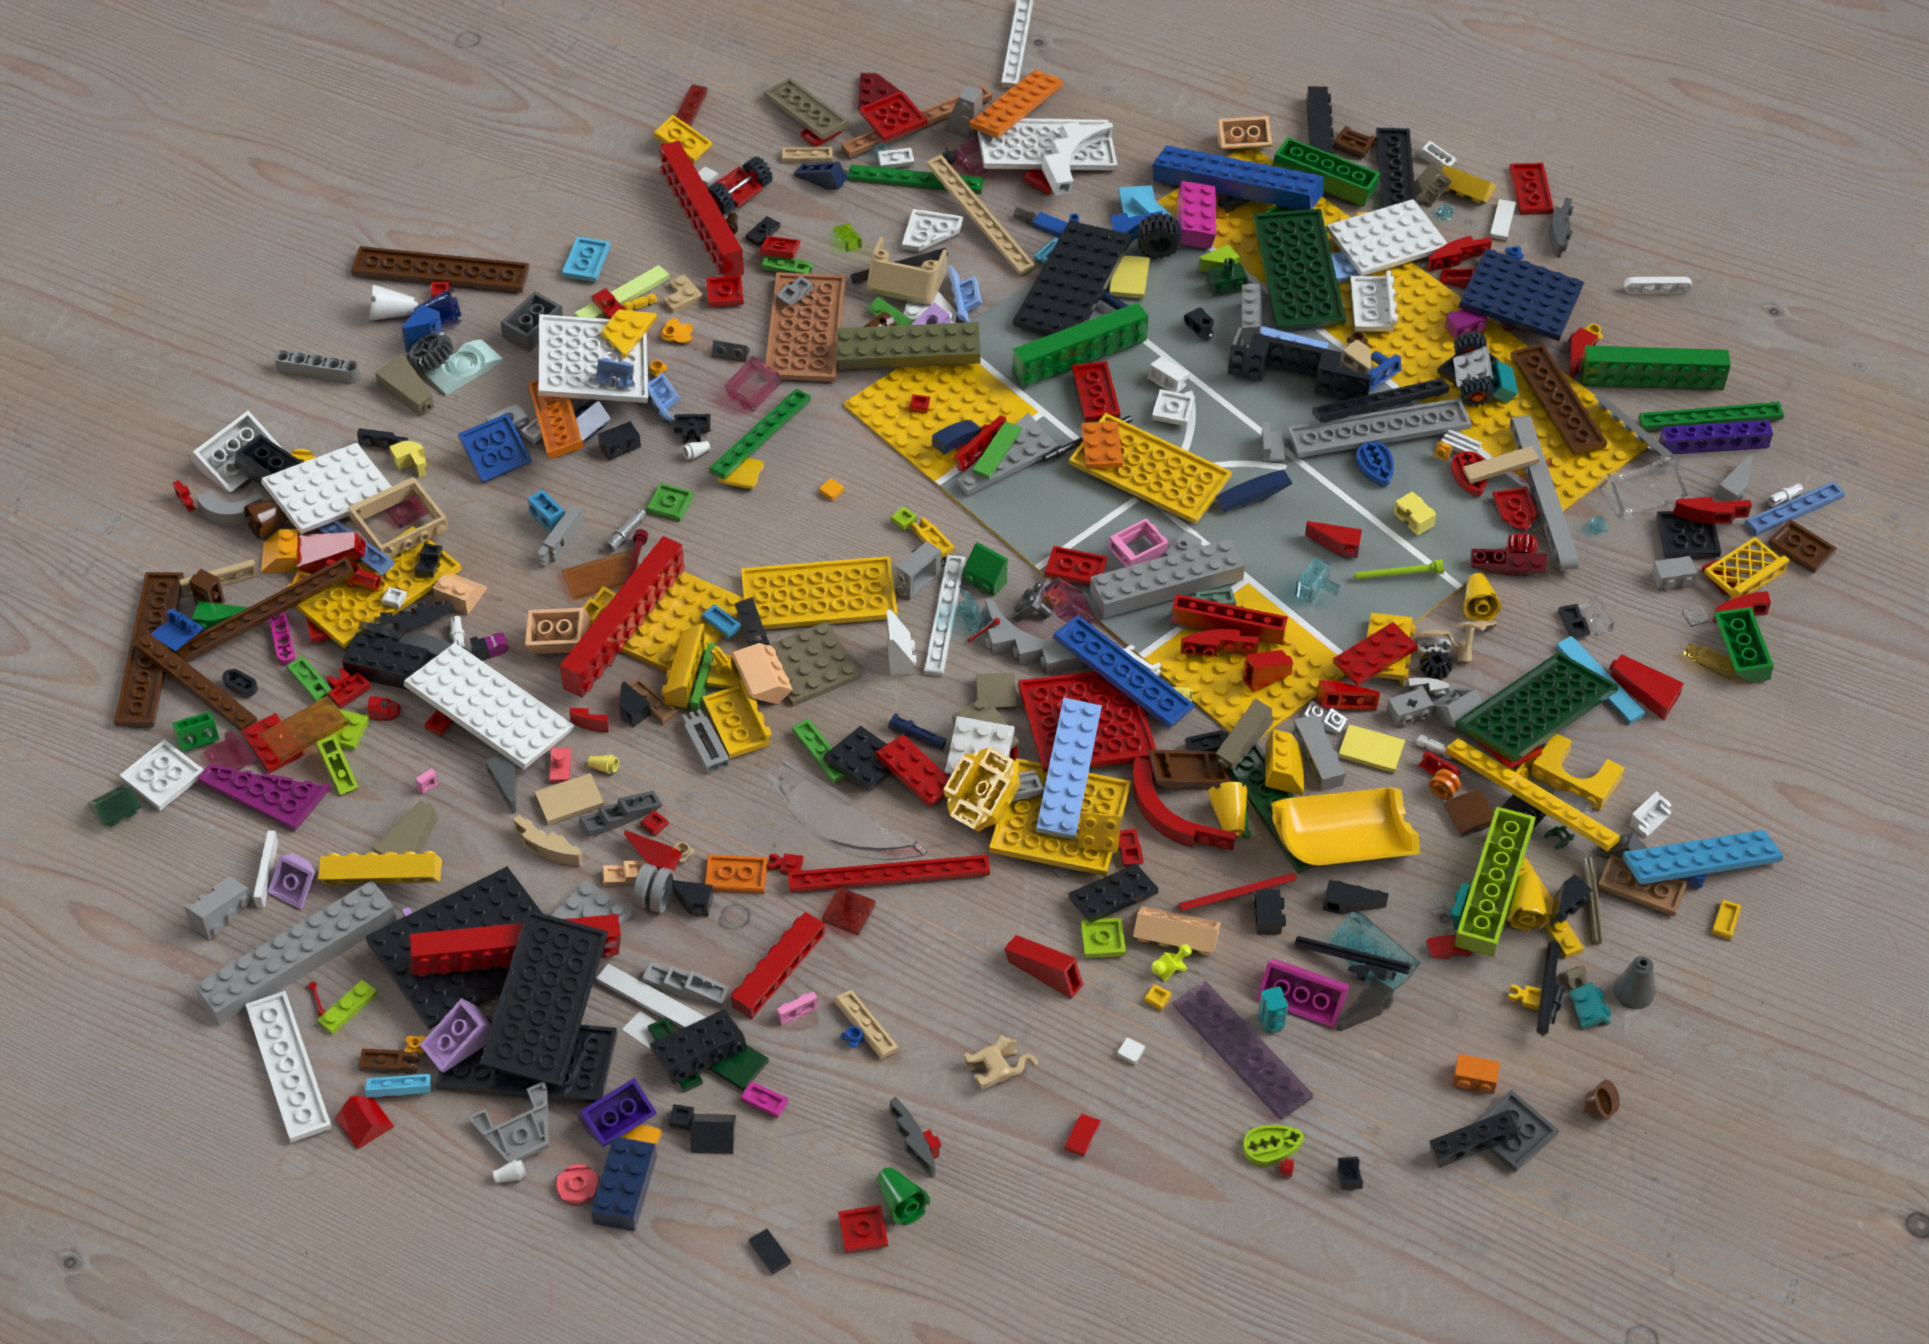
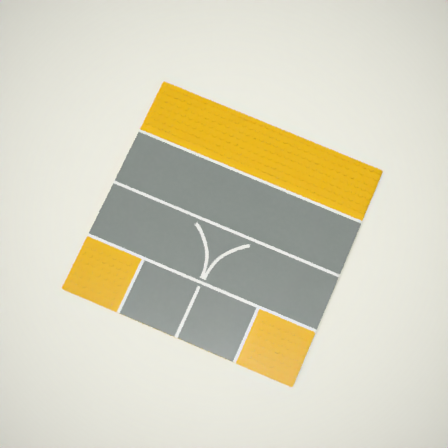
(1076, 511)

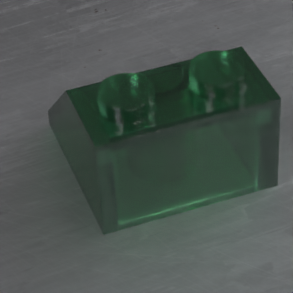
(115, 805)

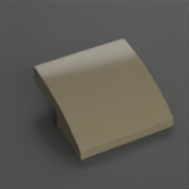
(997, 689)

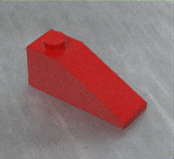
(1576, 349)
(1339, 539)
(1346, 696)
(655, 852)

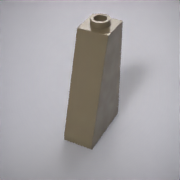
(405, 385)
(1245, 734)
(410, 832)

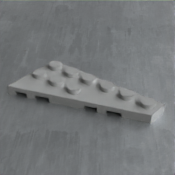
(1026, 450)

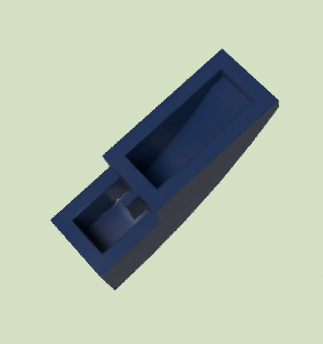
(955, 435)

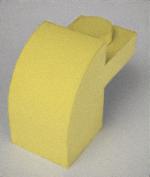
(409, 454)

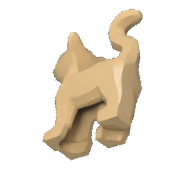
(992, 1060)

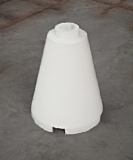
(390, 304)

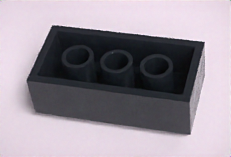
(384, 660)

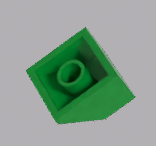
(986, 569)

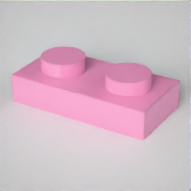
(803, 1005)

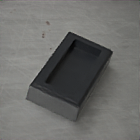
(769, 1251)

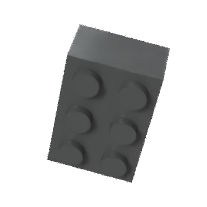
(523, 322)

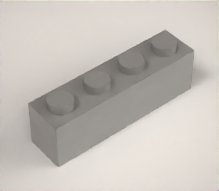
(1251, 311)
(1319, 752)

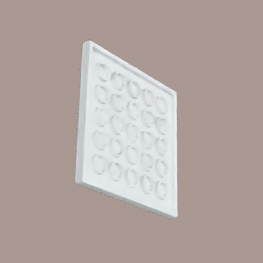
(570, 359)

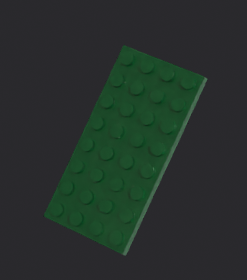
(1299, 269)
(1536, 706)

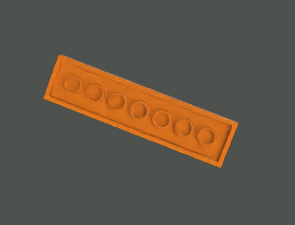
(1016, 103)
(556, 423)

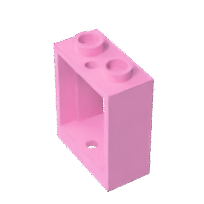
(1119, 540)

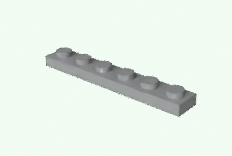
(1630, 425)

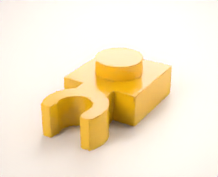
(1530, 996)

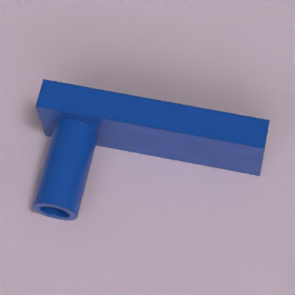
(1051, 224)
(1387, 368)

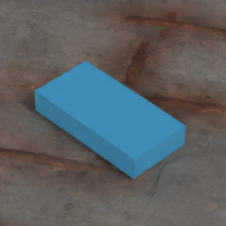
(721, 621)

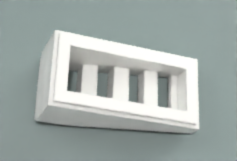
(1432, 152)

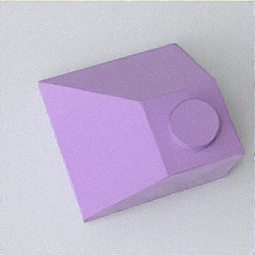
(292, 879)

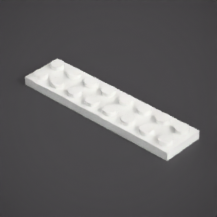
(288, 1066)

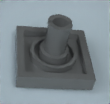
(1033, 602)

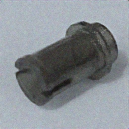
(1024, 215)

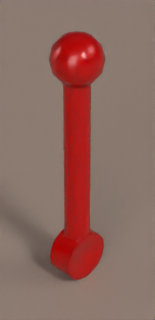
(996, 621)
(312, 986)

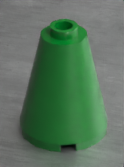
(902, 1196)

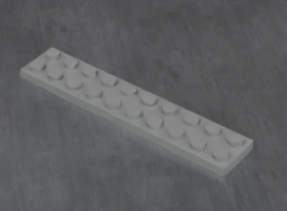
(1379, 427)

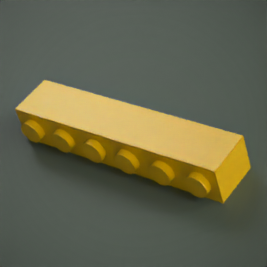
(382, 869)

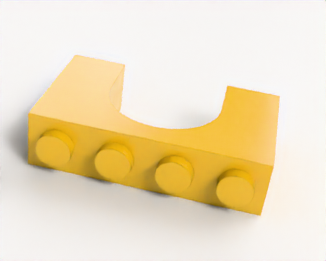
(1594, 789)

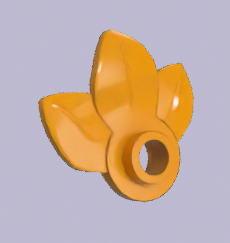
(677, 332)

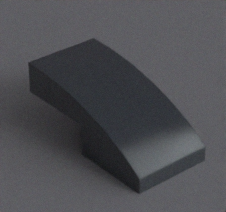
(429, 560)
(1573, 621)

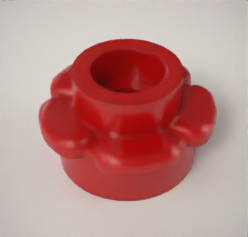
(1286, 1167)

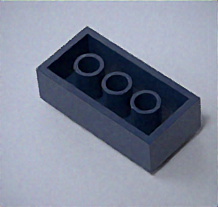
(624, 1183)

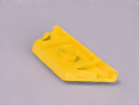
(627, 329)

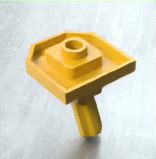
(723, 670)

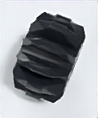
(1436, 664)

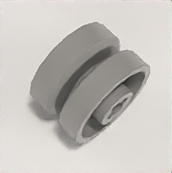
(653, 888)

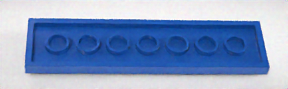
(1123, 671)

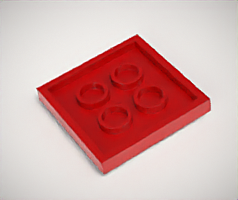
(893, 116)

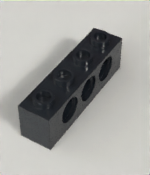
(1473, 1138)

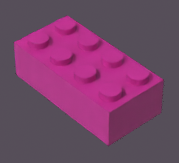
(1196, 214)

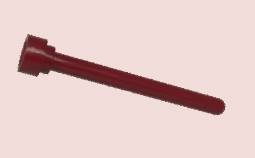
(640, 538)

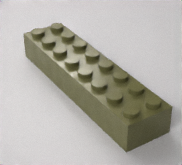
(908, 345)

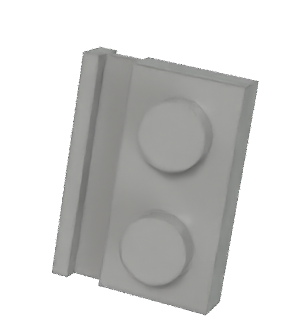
(1029, 786)

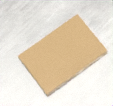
(569, 799)

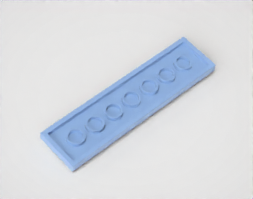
(1068, 768)

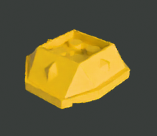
(982, 788)

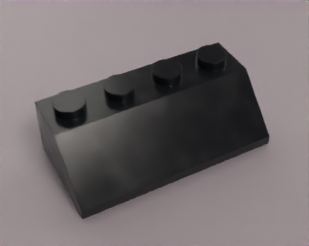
(263, 458)

